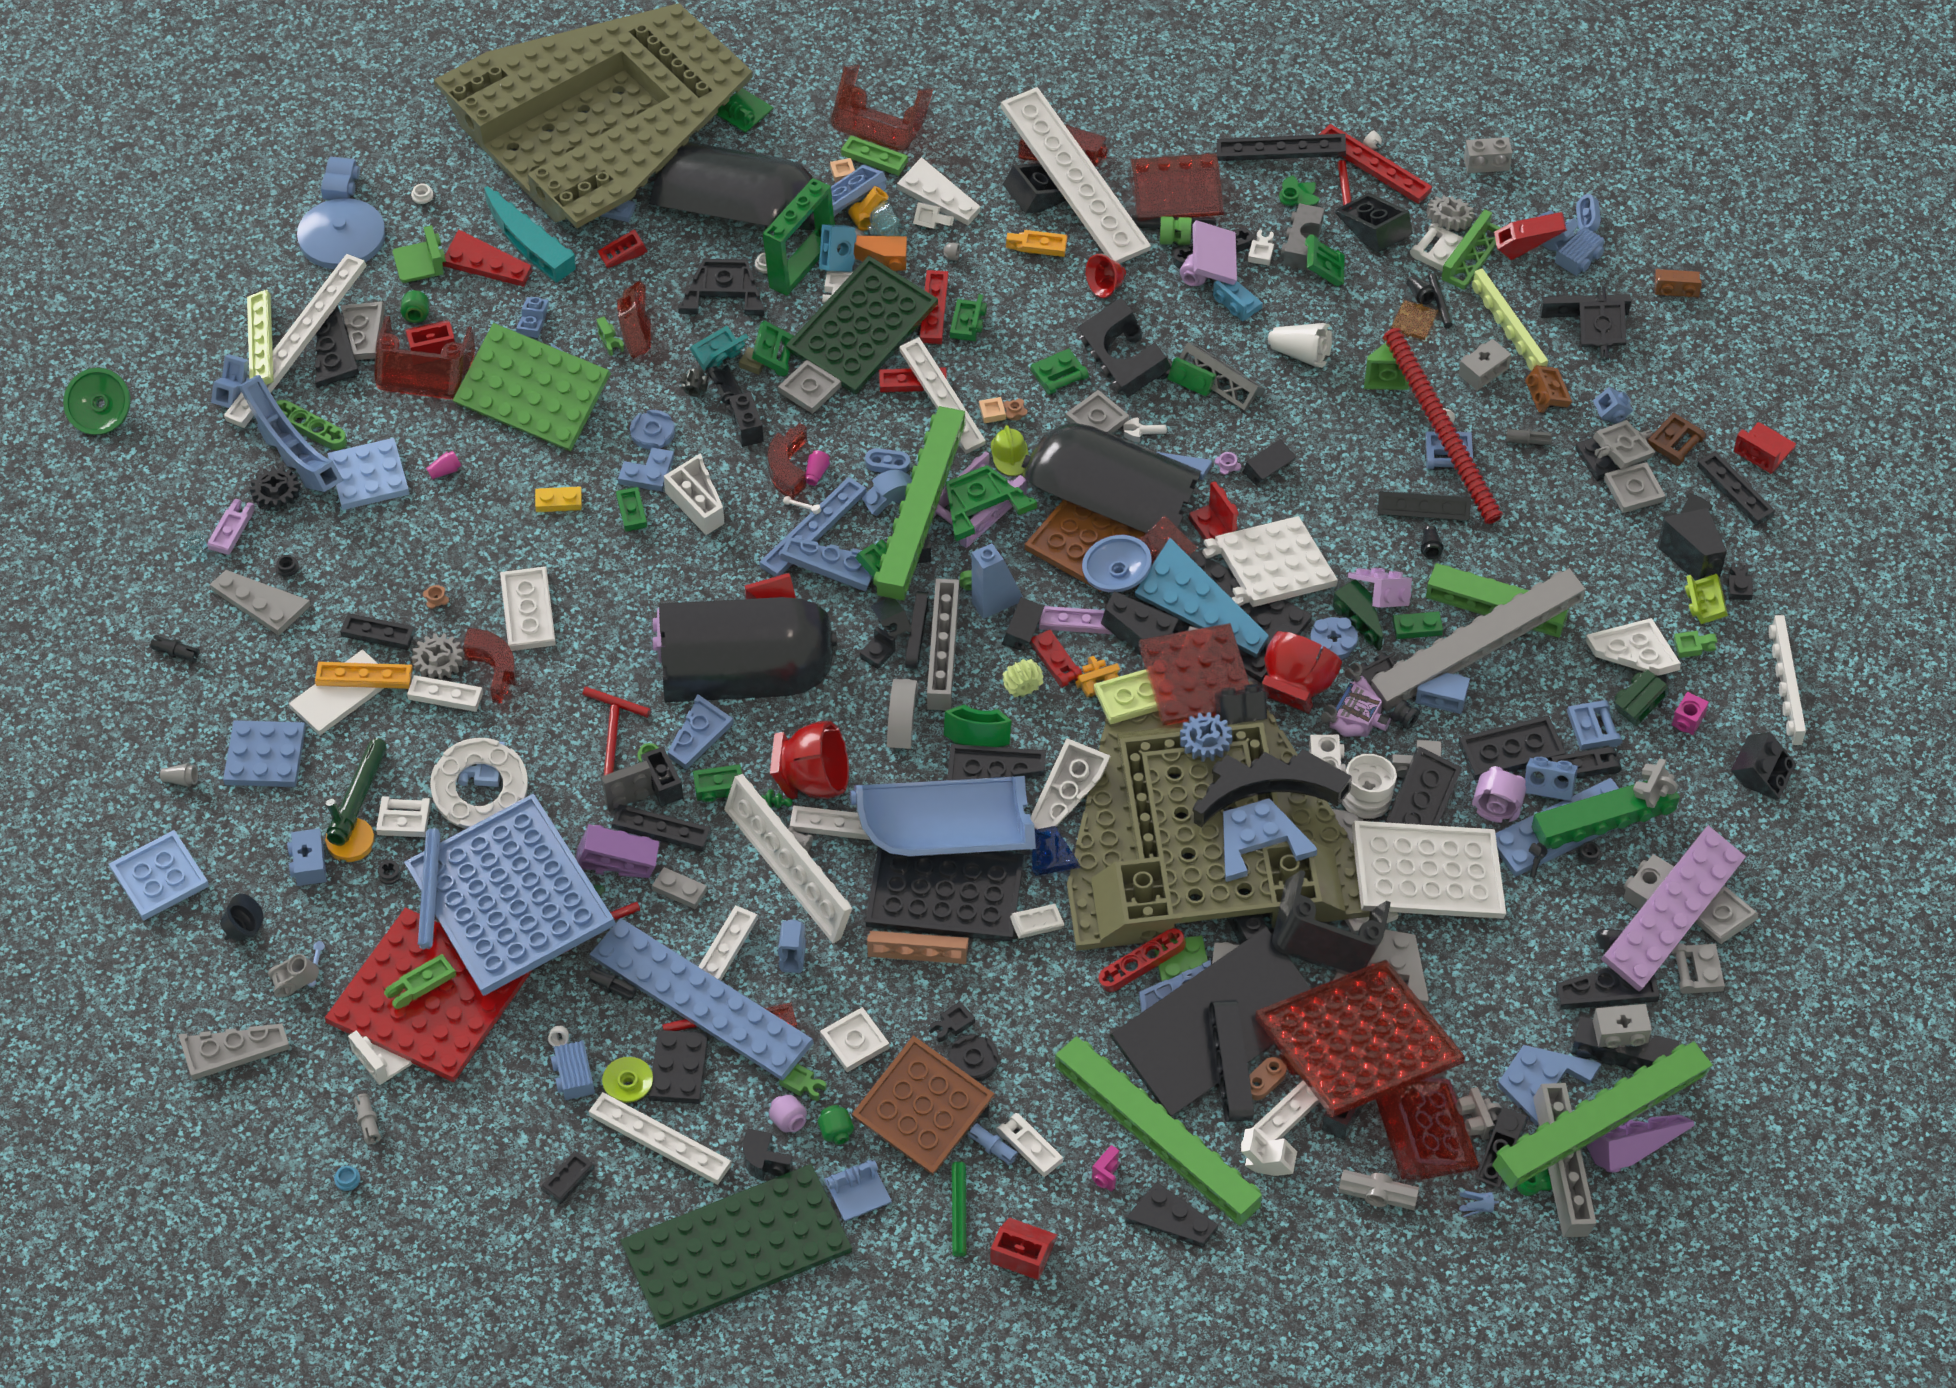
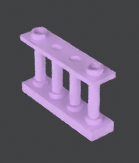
(985, 518)

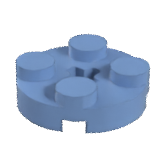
(1336, 627)

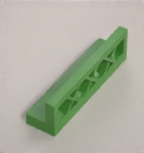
(1473, 238)

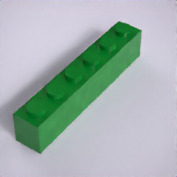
(1597, 816)

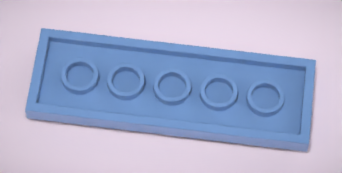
(1515, 840)

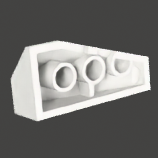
(1071, 778)

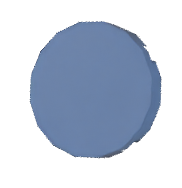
(652, 429)

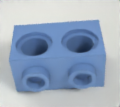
(1550, 785)

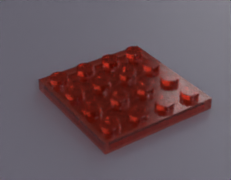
(1190, 669)

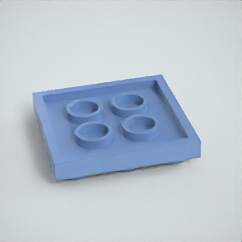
(264, 753)

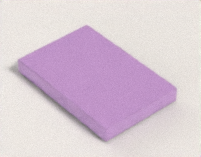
(1214, 252)

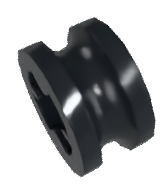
(389, 879)

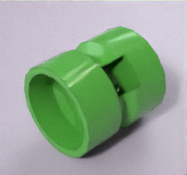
(1168, 228)

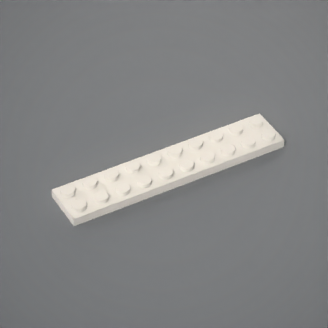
(1075, 176)

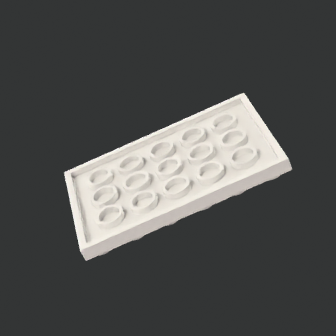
(1428, 869)

